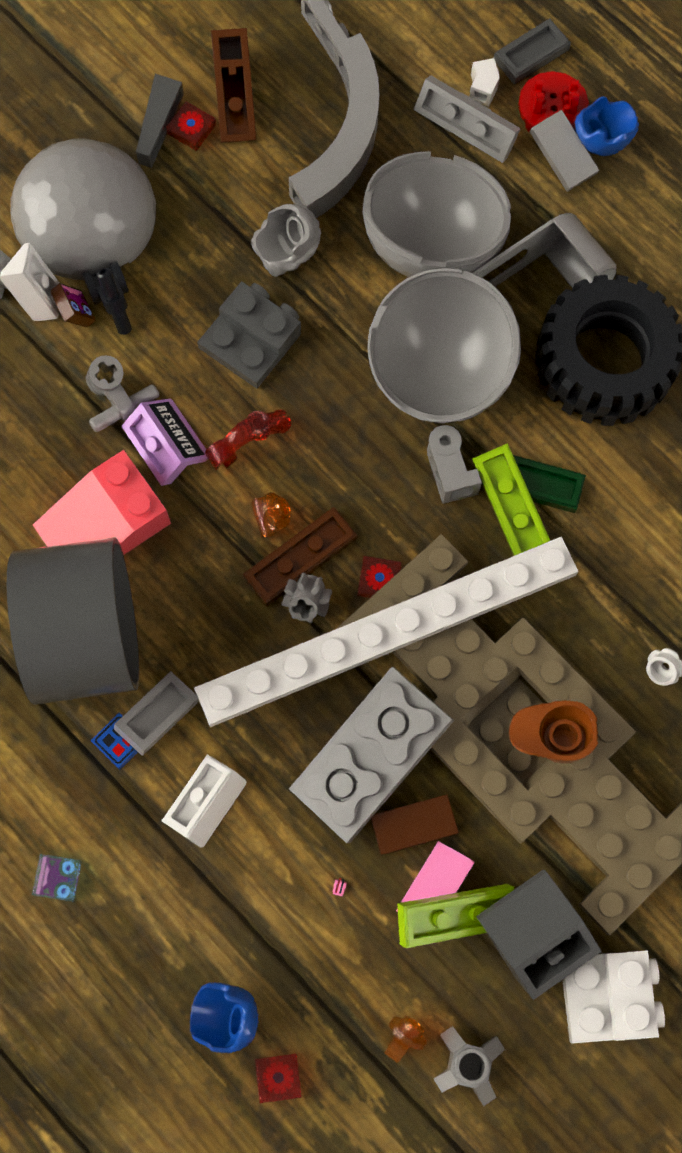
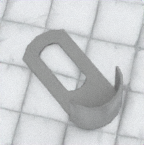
(565, 244)

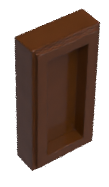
(414, 825)

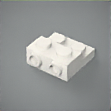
(613, 998)

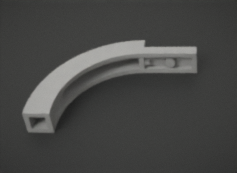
(340, 166)

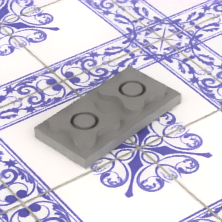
(371, 754)

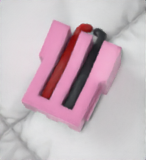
(339, 887)

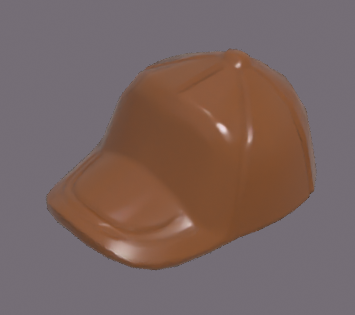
(555, 731)

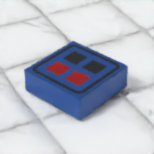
(113, 745)

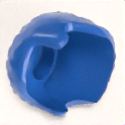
(606, 126)
(223, 1017)

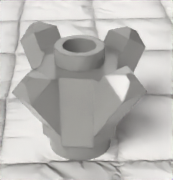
(469, 1065)

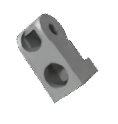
(449, 467)

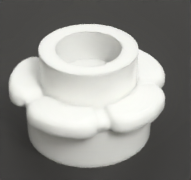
(658, 672)

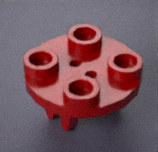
(536, 100)

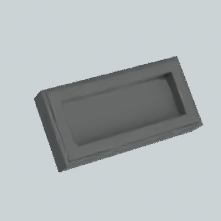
(532, 51)

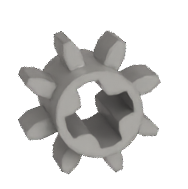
(307, 597)

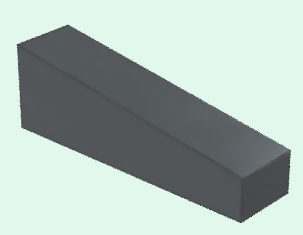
(161, 109)

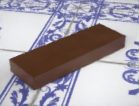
(300, 555)

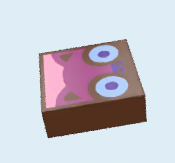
(72, 305)

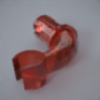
(254, 427)

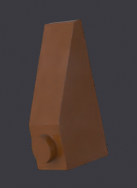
(233, 85)

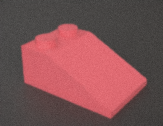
(106, 504)

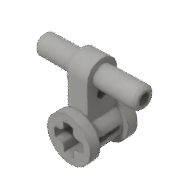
(121, 404)

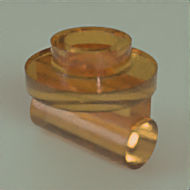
(271, 514)

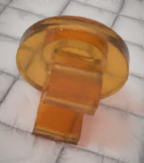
(407, 1034)

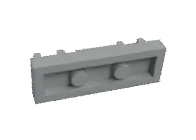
(466, 118)

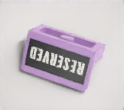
(164, 439)

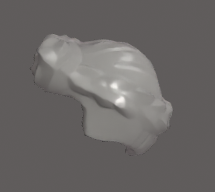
(286, 238)

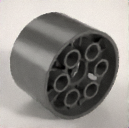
(72, 621)

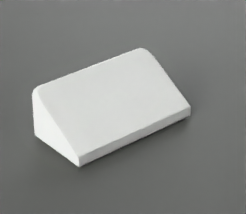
(31, 283)
(204, 801)

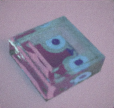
(57, 877)

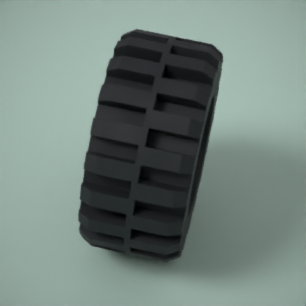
(619, 307)

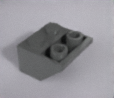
(538, 934)

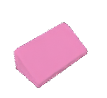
(440, 874)

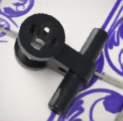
(109, 287)

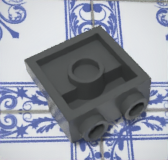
(251, 333)

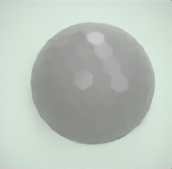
(83, 207)
(435, 214)
(444, 345)

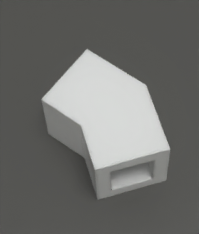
(485, 81)

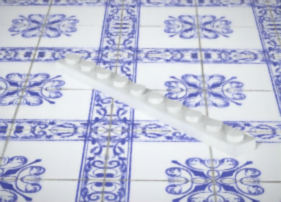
(385, 631)

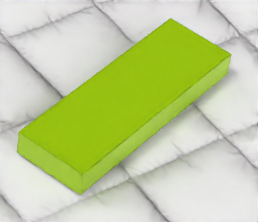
(510, 499)
(446, 915)

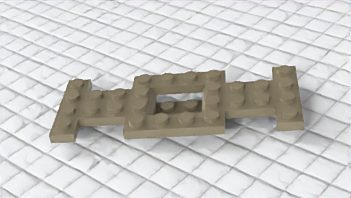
(482, 693)

